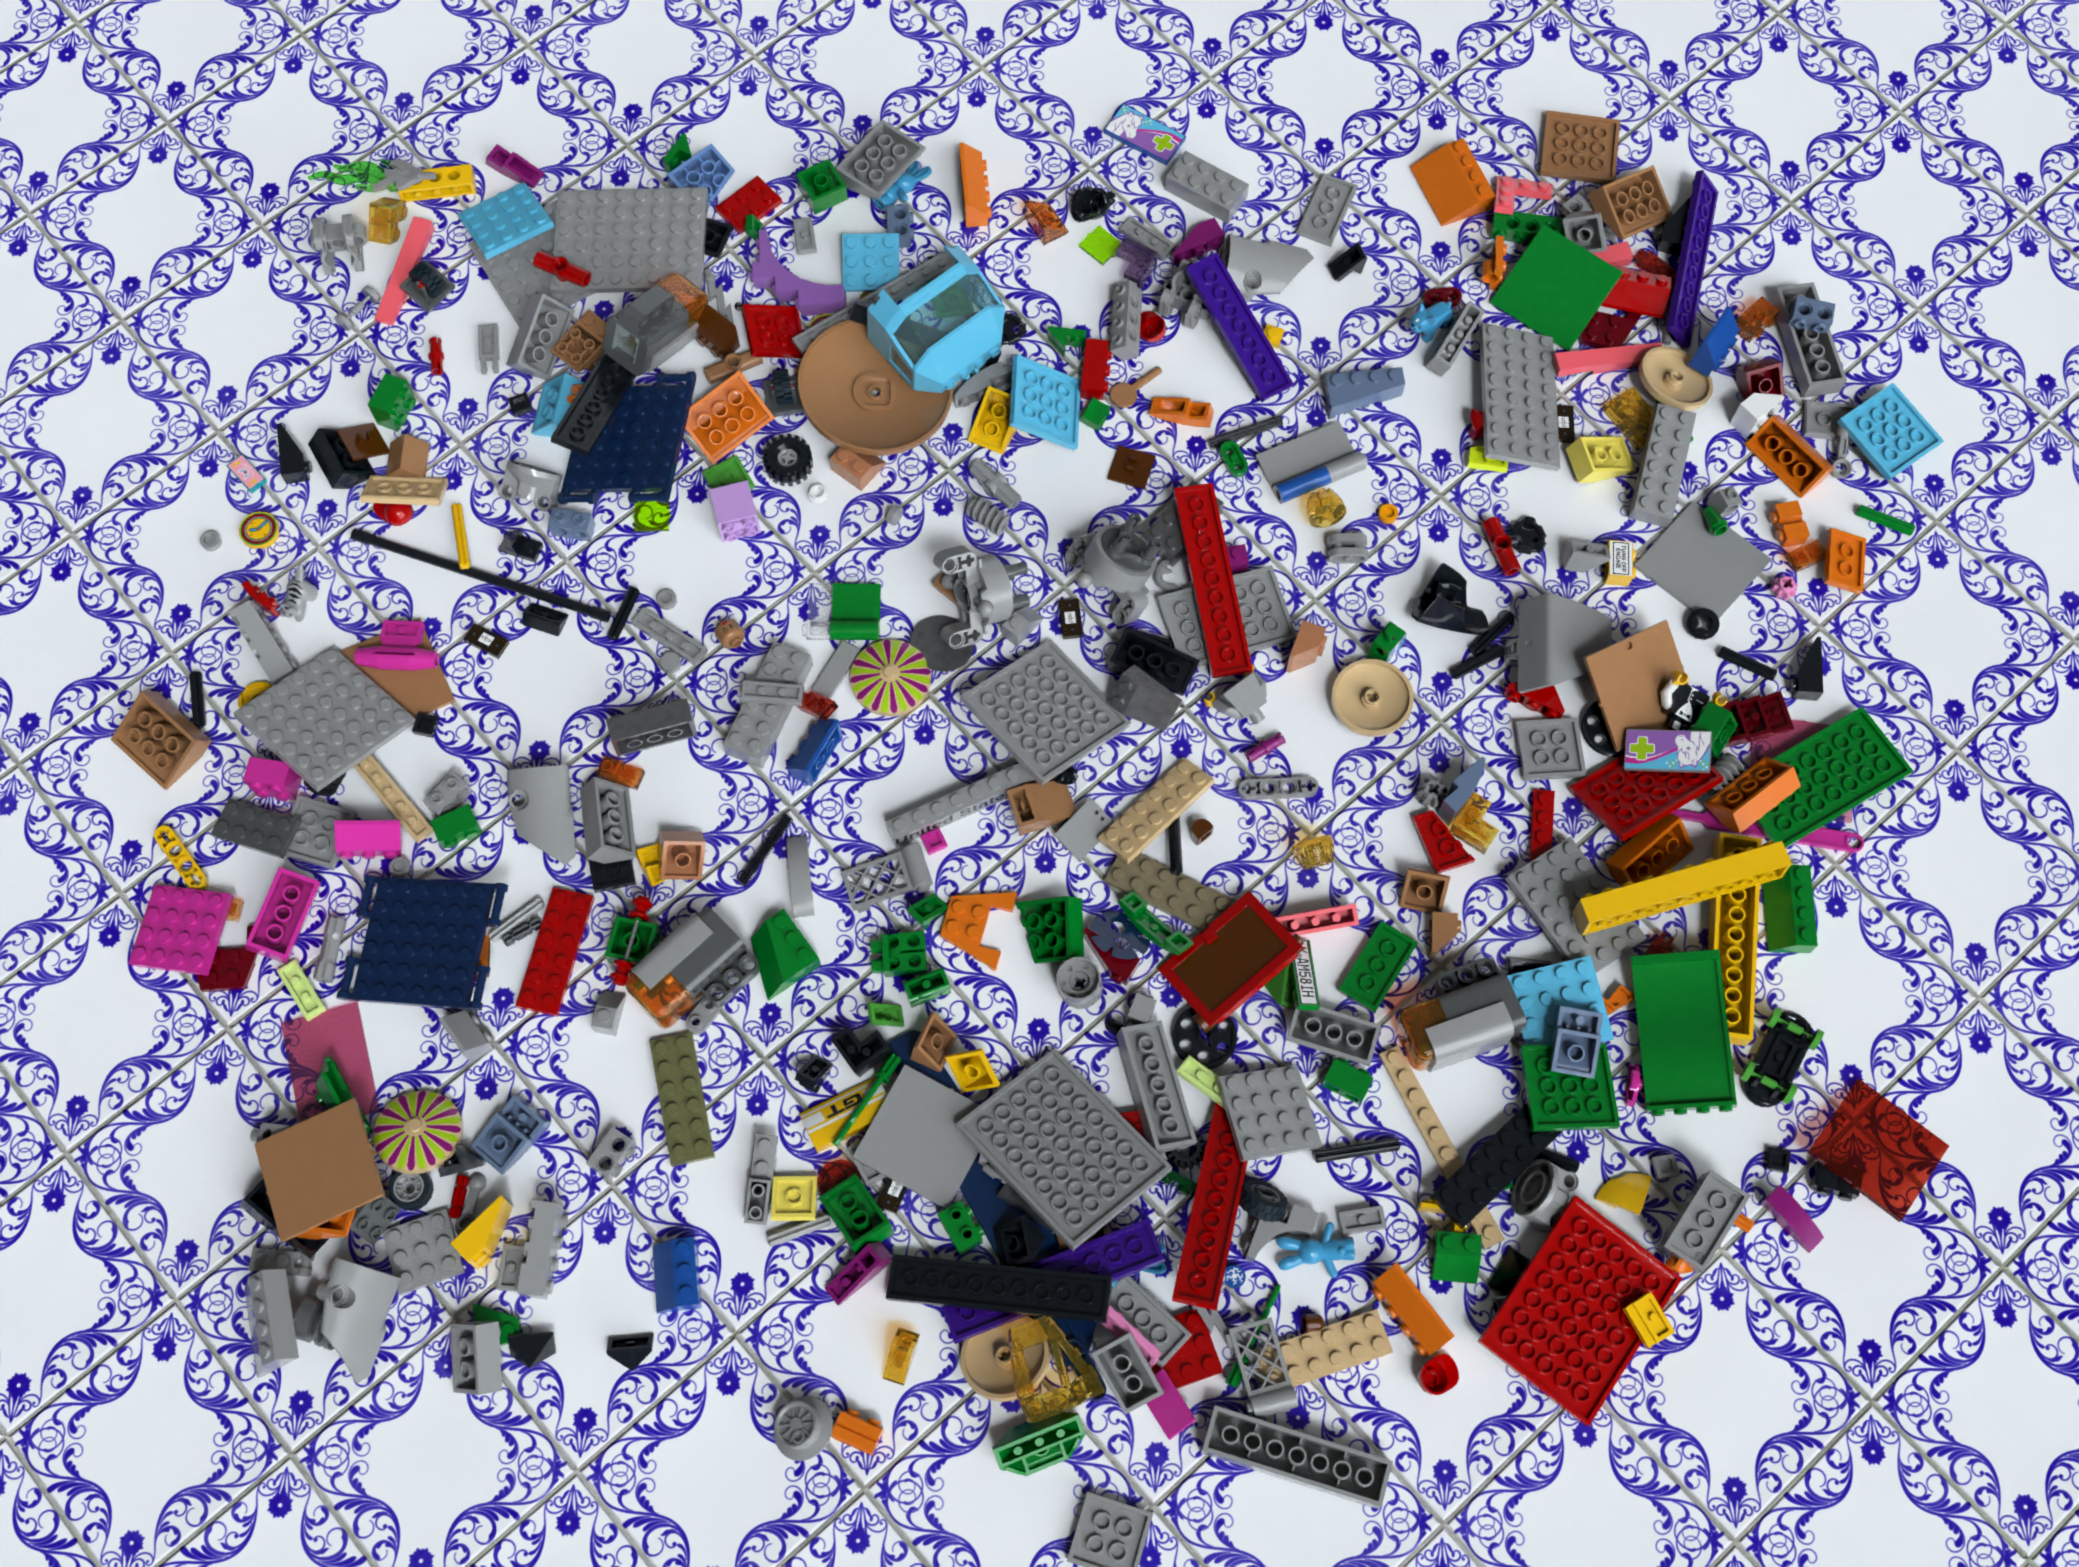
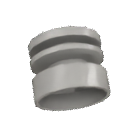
(1083, 971)

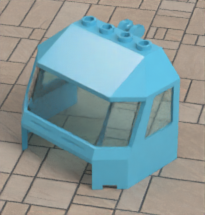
(941, 328)

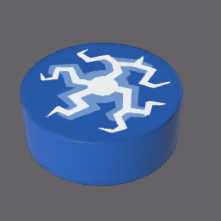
(1234, 1276)

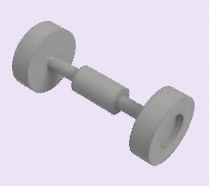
(344, 321)

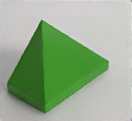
(1282, 988)
(885, 1015)

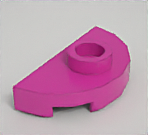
(1634, 1084)

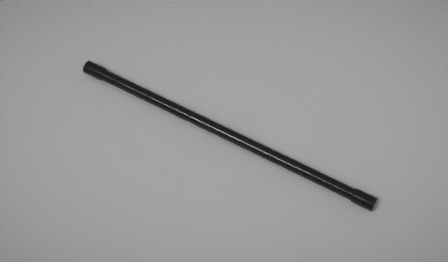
(591, 611)

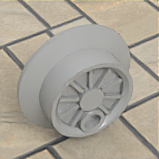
(803, 1428)

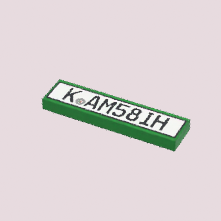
(1305, 980)

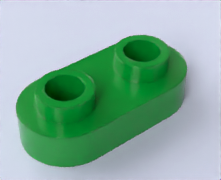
(1233, 460)

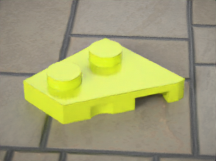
(1477, 460)

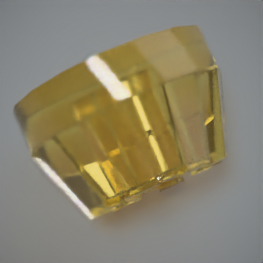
(1325, 508)
(1315, 852)

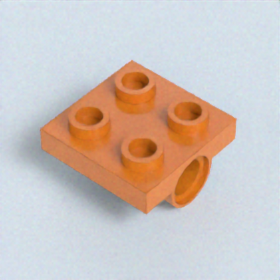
(1495, 266)

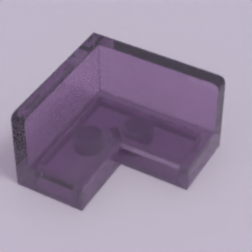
(1141, 259)

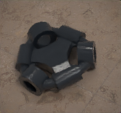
(1008, 327)
(1527, 536)

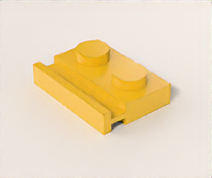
(1648, 1320)

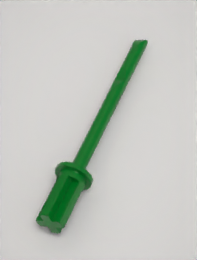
(882, 1076)
(1234, 1376)

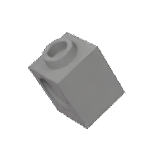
(1725, 501)
(1141, 1009)

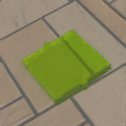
(1100, 245)
(651, 516)

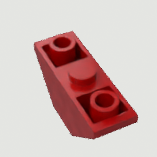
(1542, 700)

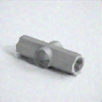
(995, 484)

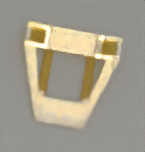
(1070, 1395)

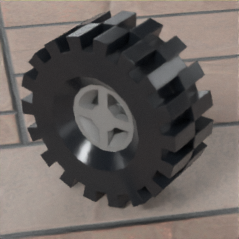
(783, 451)

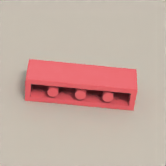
(1320, 919)

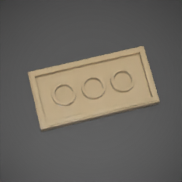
(404, 490)

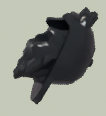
(1091, 203)

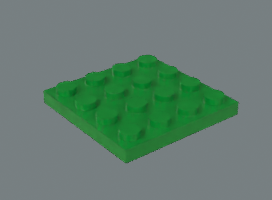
(1567, 1100)

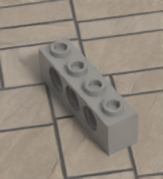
(1126, 320)
(1455, 338)

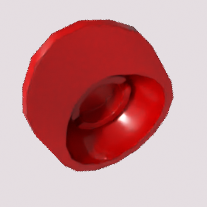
(1152, 327)
(393, 513)
(1438, 1375)

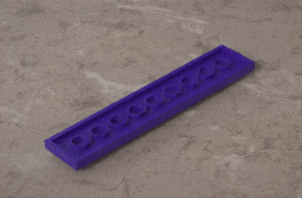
(1692, 259)
(1112, 1255)

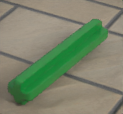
(1885, 520)

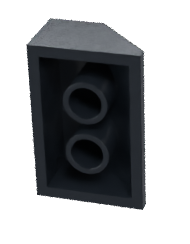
(336, 461)

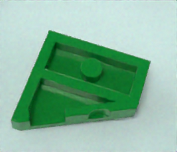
(507, 1323)

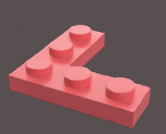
(1508, 187)

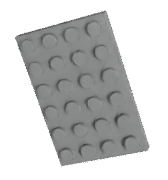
(1261, 609)
(1551, 891)

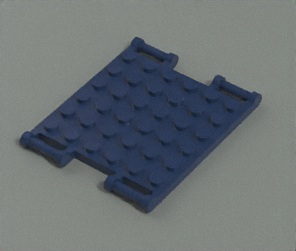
(636, 447)
(423, 943)

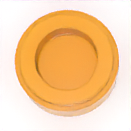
(1388, 513)

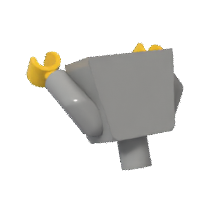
(1242, 698)

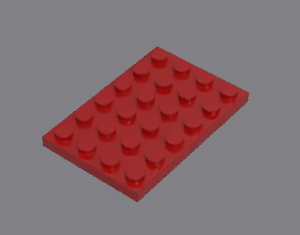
(1636, 799)

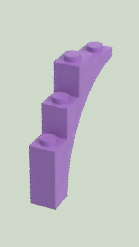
(808, 296)

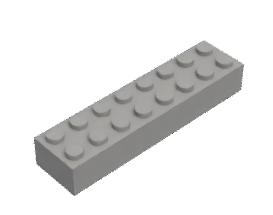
(1297, 1457)

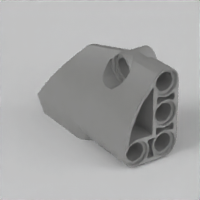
(1261, 266)
(546, 811)
(355, 1312)

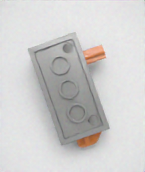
(1704, 1223)

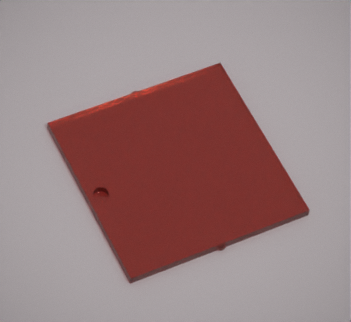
(1878, 1149)

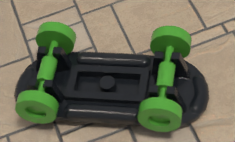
(1778, 1058)

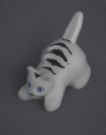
(298, 593)

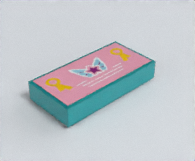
(246, 473)

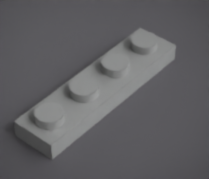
(669, 636)

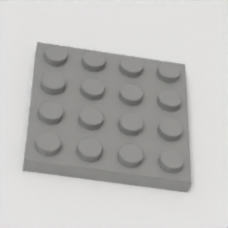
(1268, 1113)

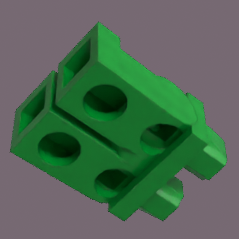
(901, 954)

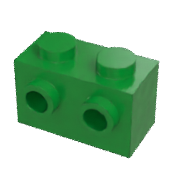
(961, 1227)

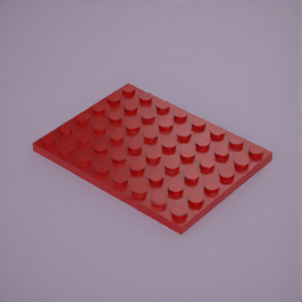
(1566, 1315)

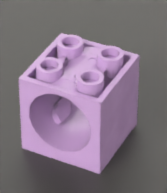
(735, 511)

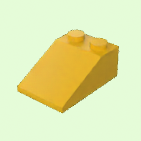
(992, 422)
(483, 1235)

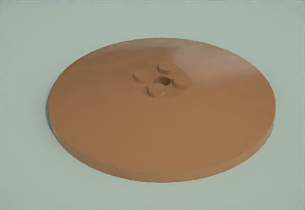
(837, 399)

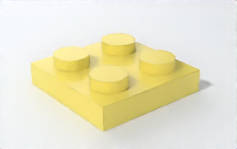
(794, 1198)

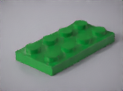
(1377, 967)

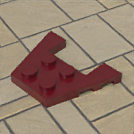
(1608, 330)
(229, 969)

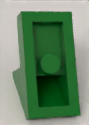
(679, 152)
(1061, 337)
(927, 910)

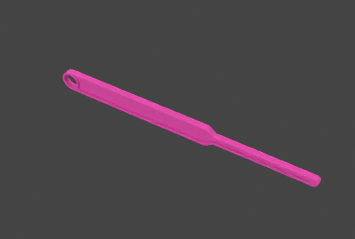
(1820, 838)

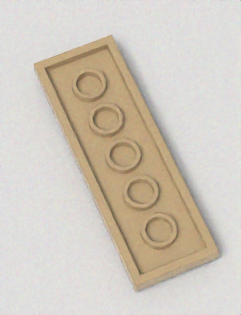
(1156, 810)
(1329, 1350)

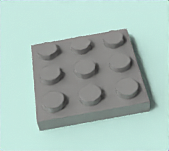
(1550, 749)
(316, 835)
(423, 1252)
(1109, 1534)

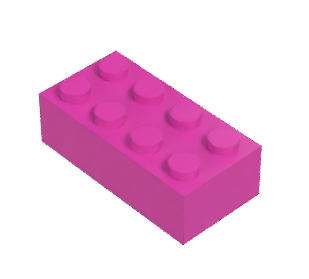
(282, 915)

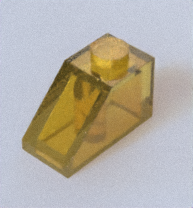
(901, 1356)

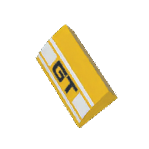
(829, 1117)

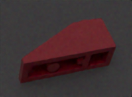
(1118, 969)

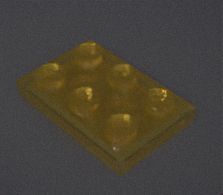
(1631, 416)

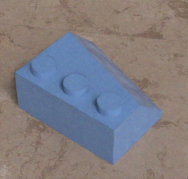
(703, 169)

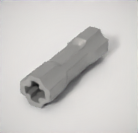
(333, 934)

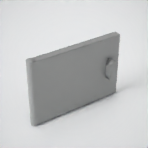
(1083, 829)

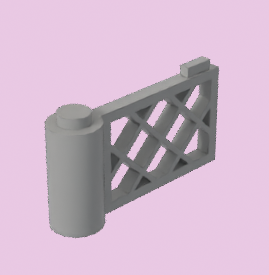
(914, 873)
(1267, 1399)

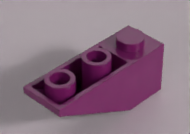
(1202, 239)

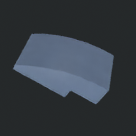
(1460, 792)
(1575, 1041)
(510, 1134)

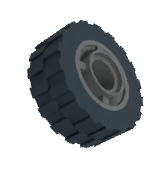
(1262, 1200)

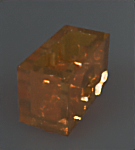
(1756, 319)

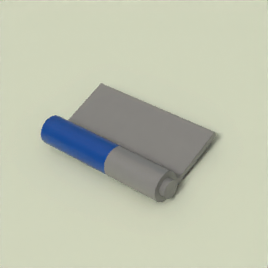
(1310, 462)

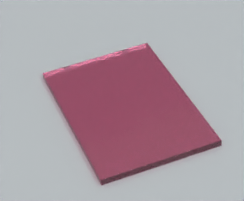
(336, 1034)

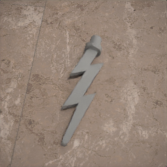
(718, 293)
(1214, 1318)

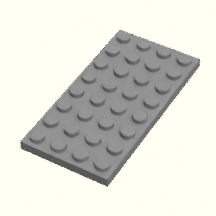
(1519, 397)

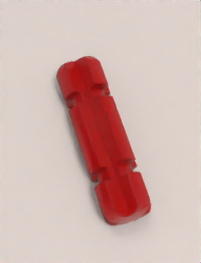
(458, 1196)

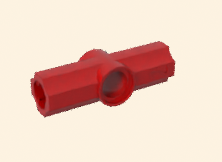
(554, 265)
(1504, 556)

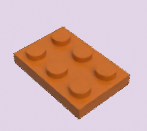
(1845, 560)

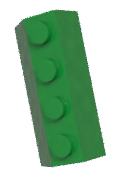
(1790, 912)

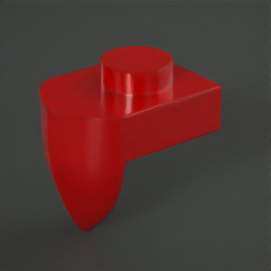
(1476, 419)

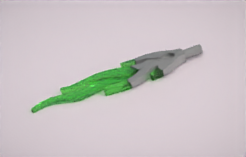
(378, 177)

